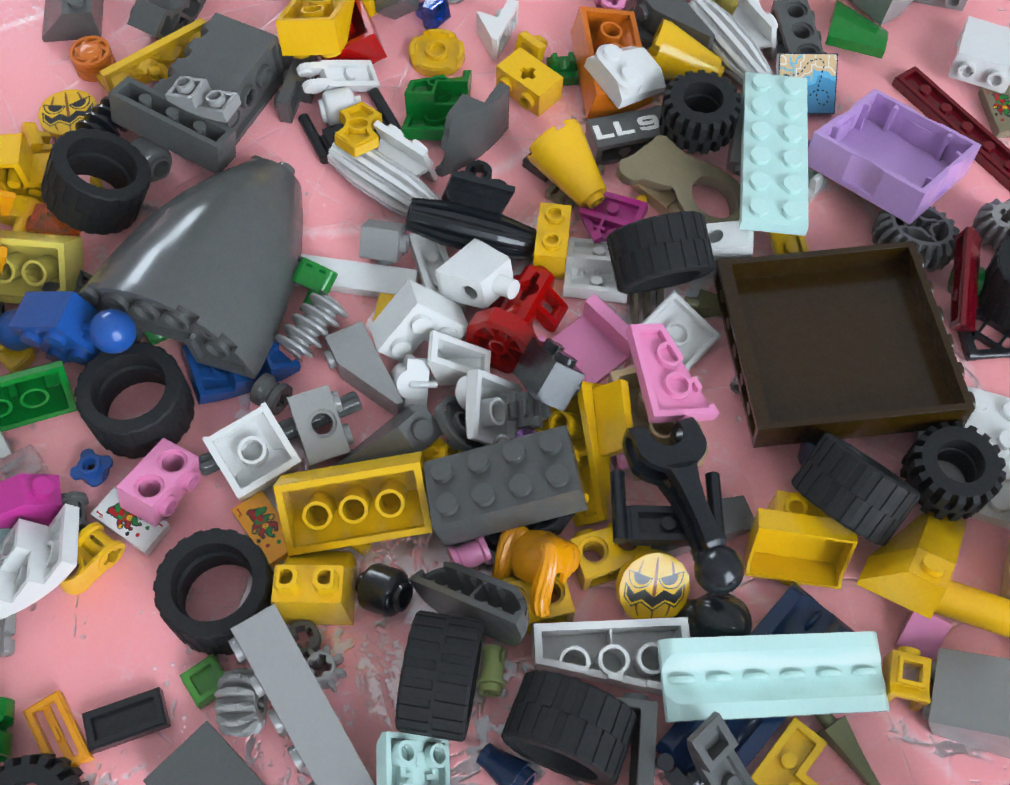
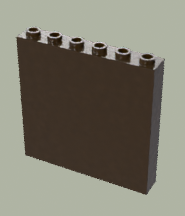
(839, 344)

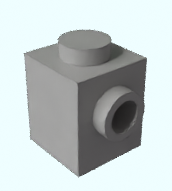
(383, 241)

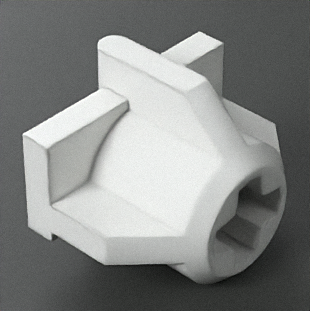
(413, 380)

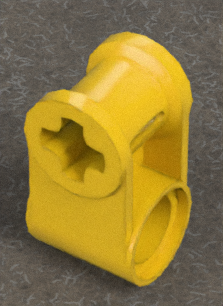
(92, 559)

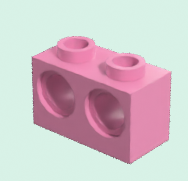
(155, 478)

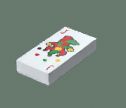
(128, 526)

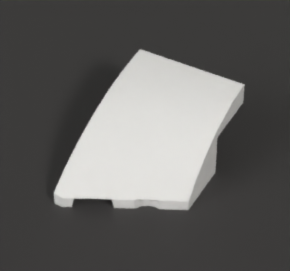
(37, 559)

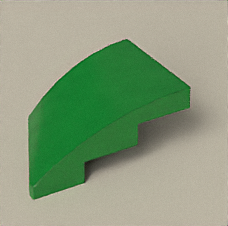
(855, 32)
(429, 103)

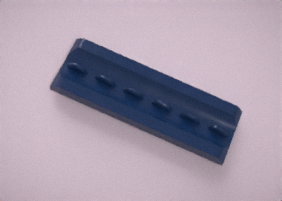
(792, 614)

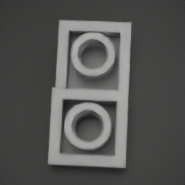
(198, 98)

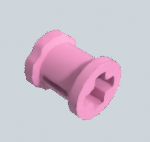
(470, 553)

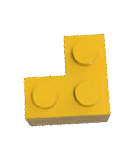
(19, 167)

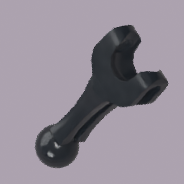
(676, 475)

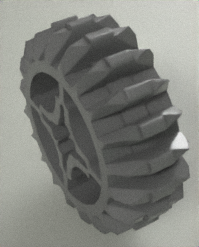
(930, 232)

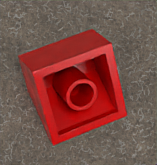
(363, 38)

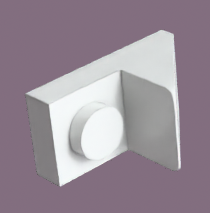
(497, 29)

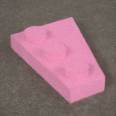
(663, 379)

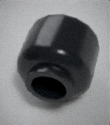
(384, 590)

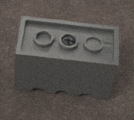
(233, 60)

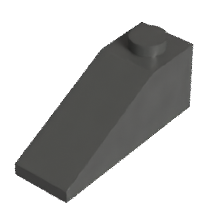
(677, 11)
(405, 433)

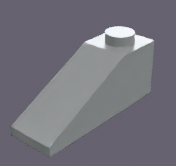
(362, 367)

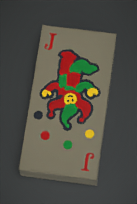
(997, 110)

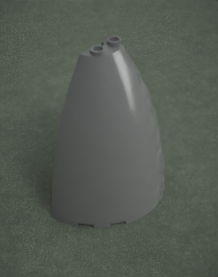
(212, 266)

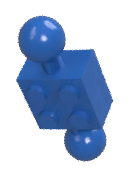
(66, 327)

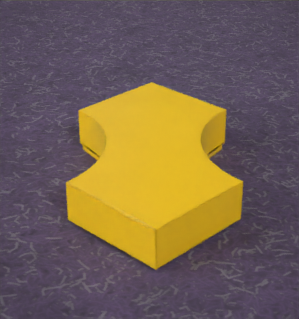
(358, 134)

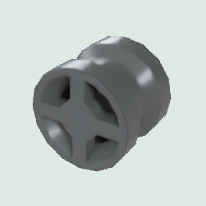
(271, 392)

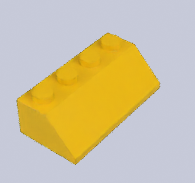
(353, 503)

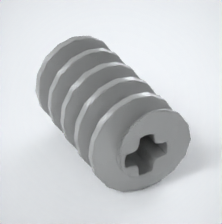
(311, 325)

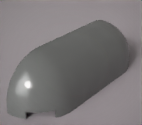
(478, 596)

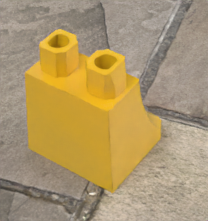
(316, 588)

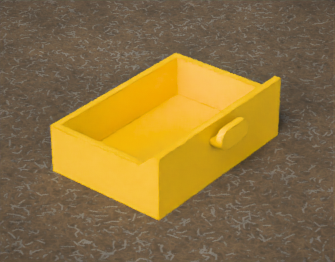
(798, 549)

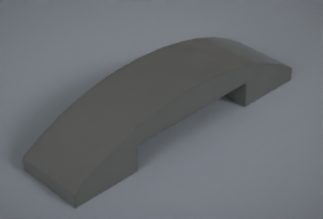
(714, 754)

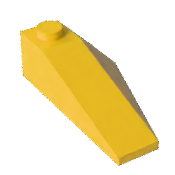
(593, 468)
(916, 564)

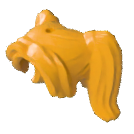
(536, 559)

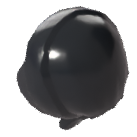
(717, 616)

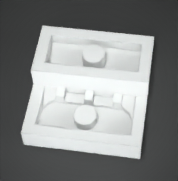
(590, 272)

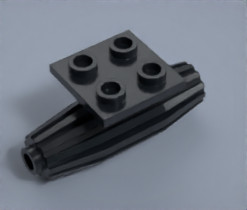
(471, 210)

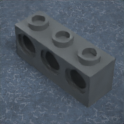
(796, 27)

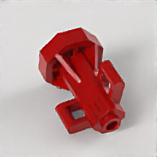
(509, 322)

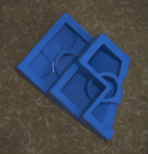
(217, 384)

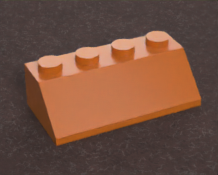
(589, 31)

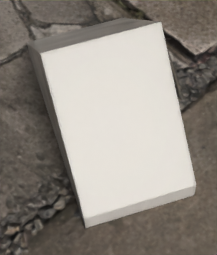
(452, 358)

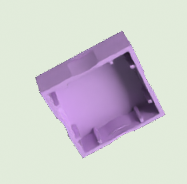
(891, 155)

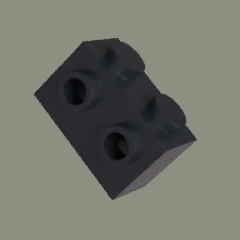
(549, 373)

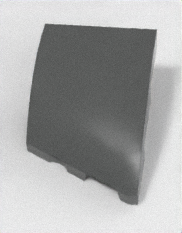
(473, 128)

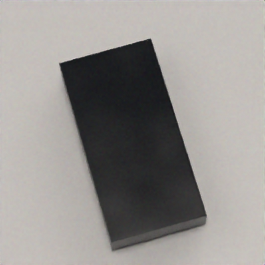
(125, 720)

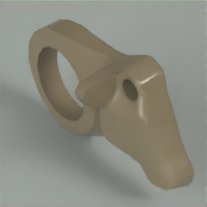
(666, 167)

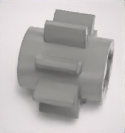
(329, 678)

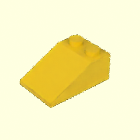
(314, 27)

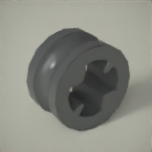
(307, 626)

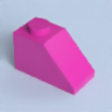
(29, 498)

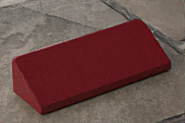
(965, 280)

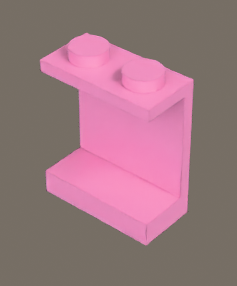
(596, 340)

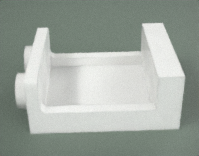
(983, 55)

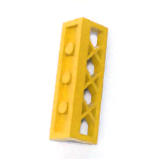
(164, 50)

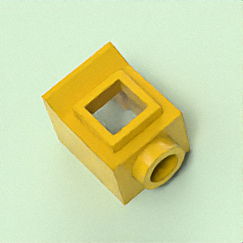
(907, 676)

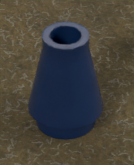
(505, 767)

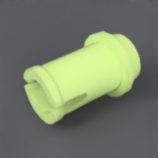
(492, 669)

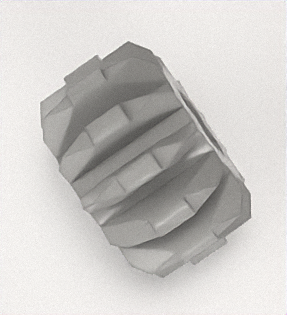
(993, 222)
(238, 706)

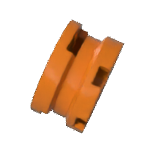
(91, 56)

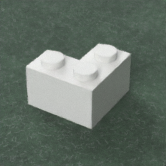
(412, 317)

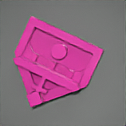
(611, 214)

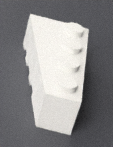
(606, 651)

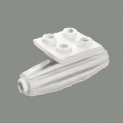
(740, 36)
(389, 172)

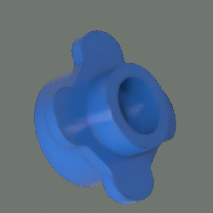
(95, 476)

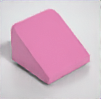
(923, 633)

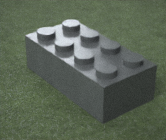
(504, 486)

